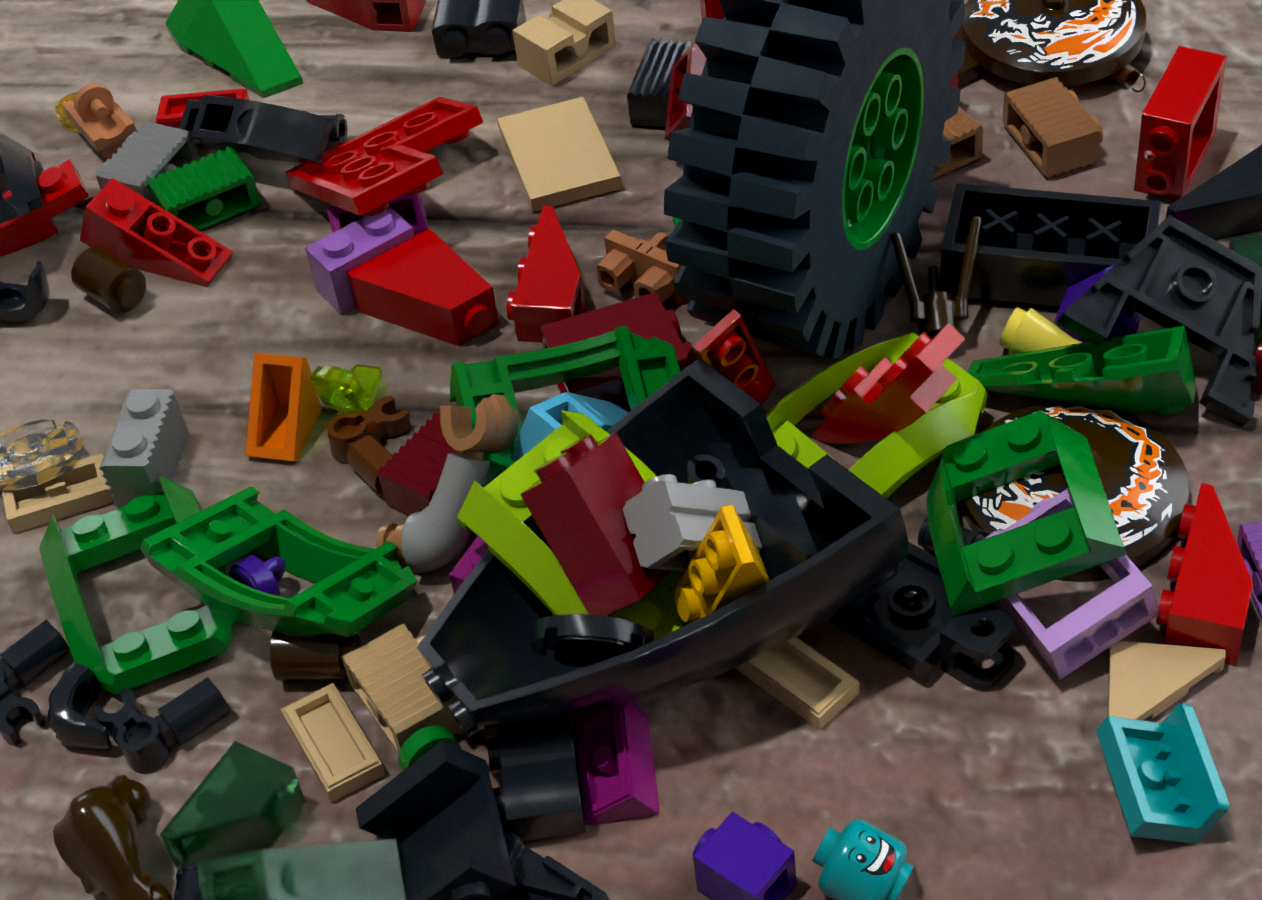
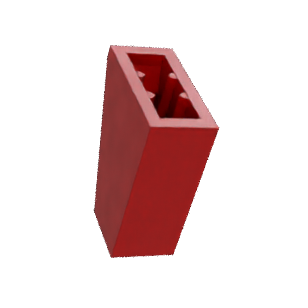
(425, 290)

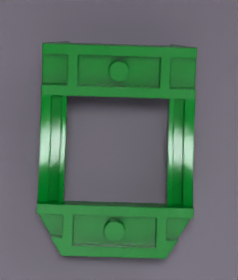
(642, 363)
(1031, 552)
(349, 580)
(136, 655)

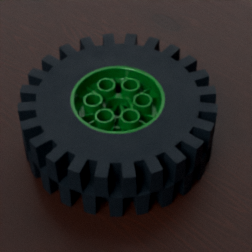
(805, 160)

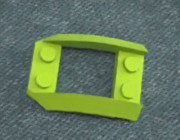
(900, 453)
(506, 525)

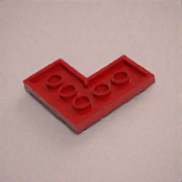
(387, 159)

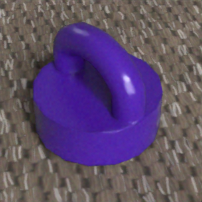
(259, 575)

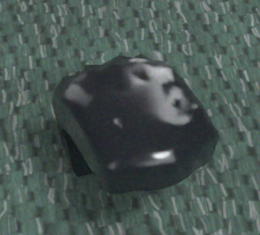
(24, 301)
(69, 706)

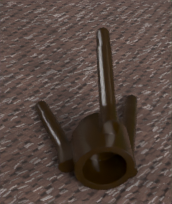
(938, 306)

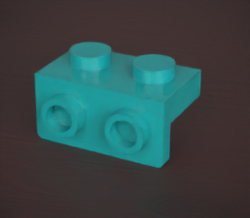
(1164, 775)

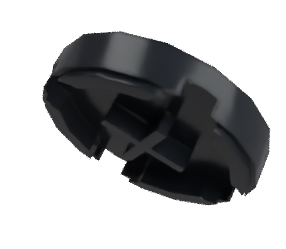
(587, 638)

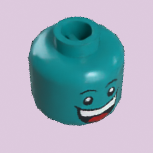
(862, 863)

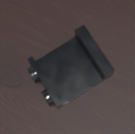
(443, 827)

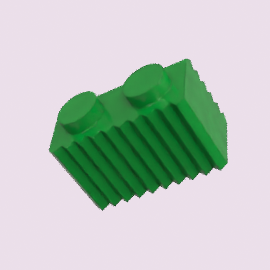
(207, 189)

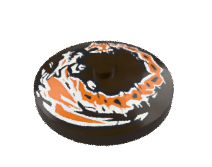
(1054, 38)
(1137, 470)

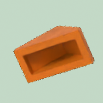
(280, 407)

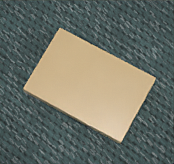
(559, 154)

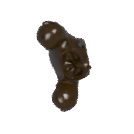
(102, 841)

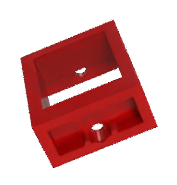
(1179, 123)

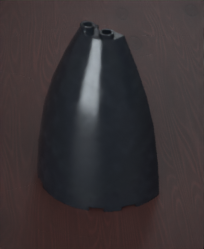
(483, 635)

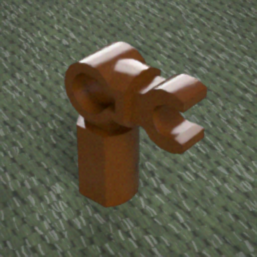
(357, 436)

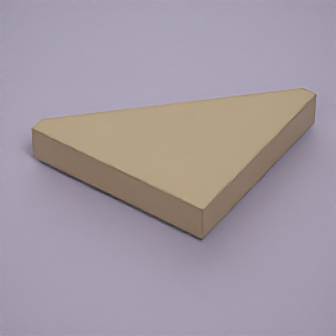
(1155, 676)

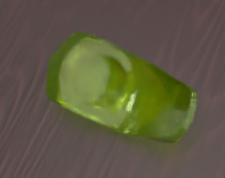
(347, 389)

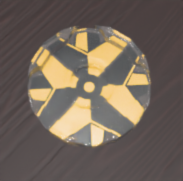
(37, 453)

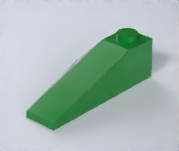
(236, 39)
(1122, 374)

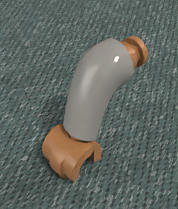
(433, 535)

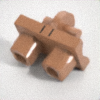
(99, 118)
(639, 264)

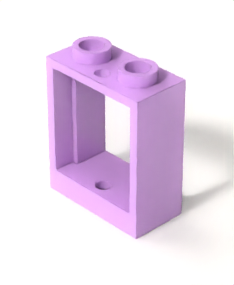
(1096, 623)

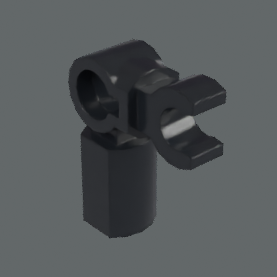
(20, 666)
(147, 739)

